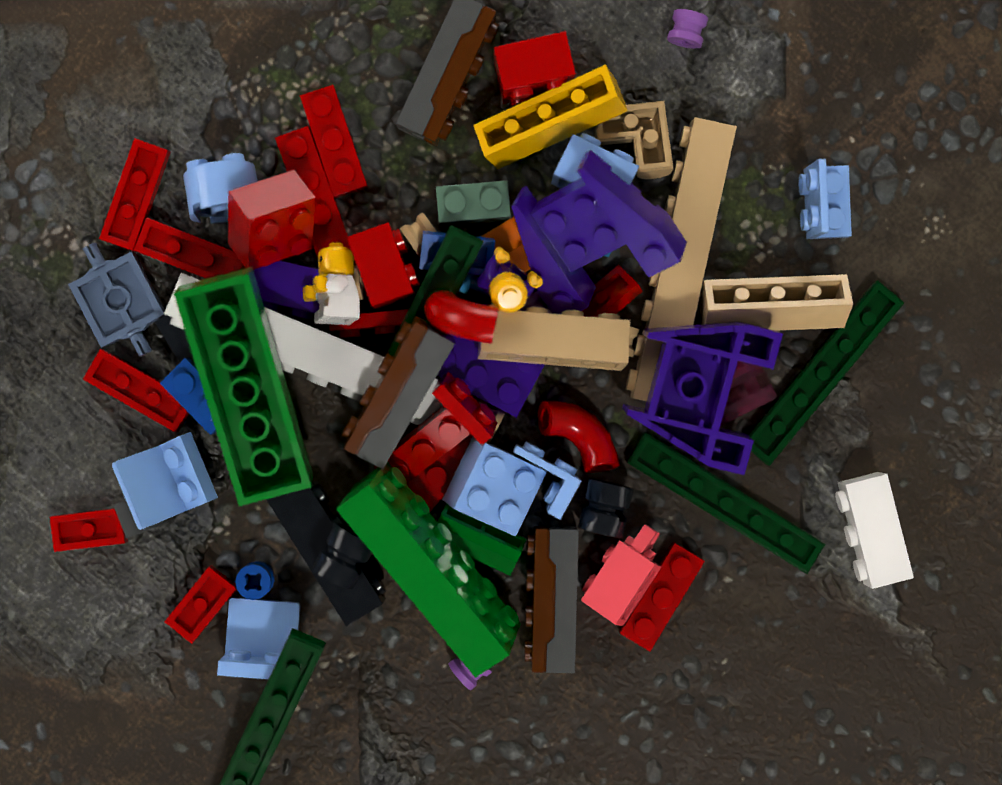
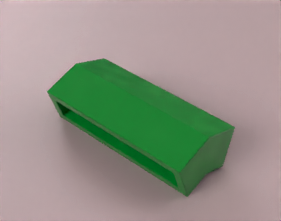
(482, 540)

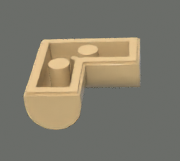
(648, 130)

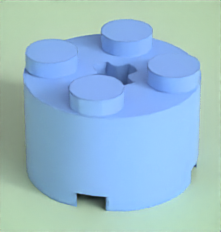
(209, 185)

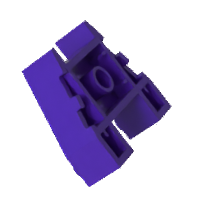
(587, 223)
(694, 386)

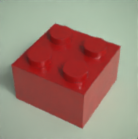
(533, 67)
(271, 220)
(382, 265)

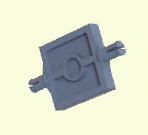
(117, 299)

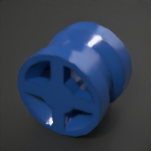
(260, 575)

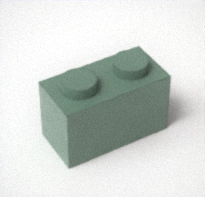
(473, 203)

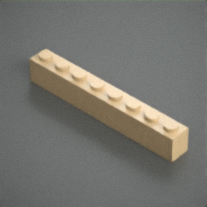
(694, 212)

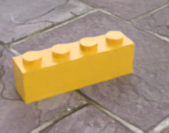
(550, 117)

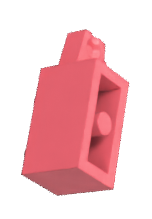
(623, 577)

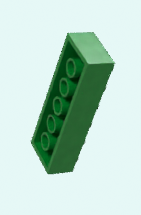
(244, 386)
(431, 568)

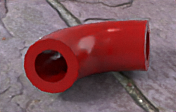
(461, 317)
(583, 430)

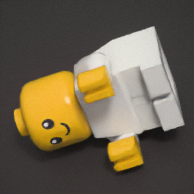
(334, 287)

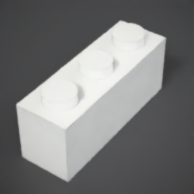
(874, 530)

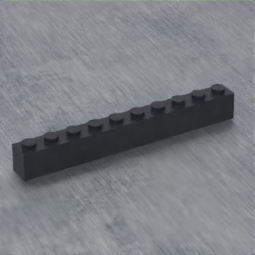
(305, 520)

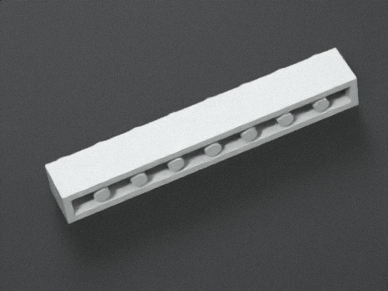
(321, 356)

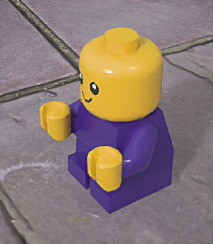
(507, 283)

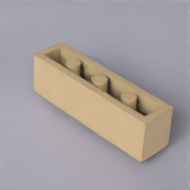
(778, 302)
(559, 339)

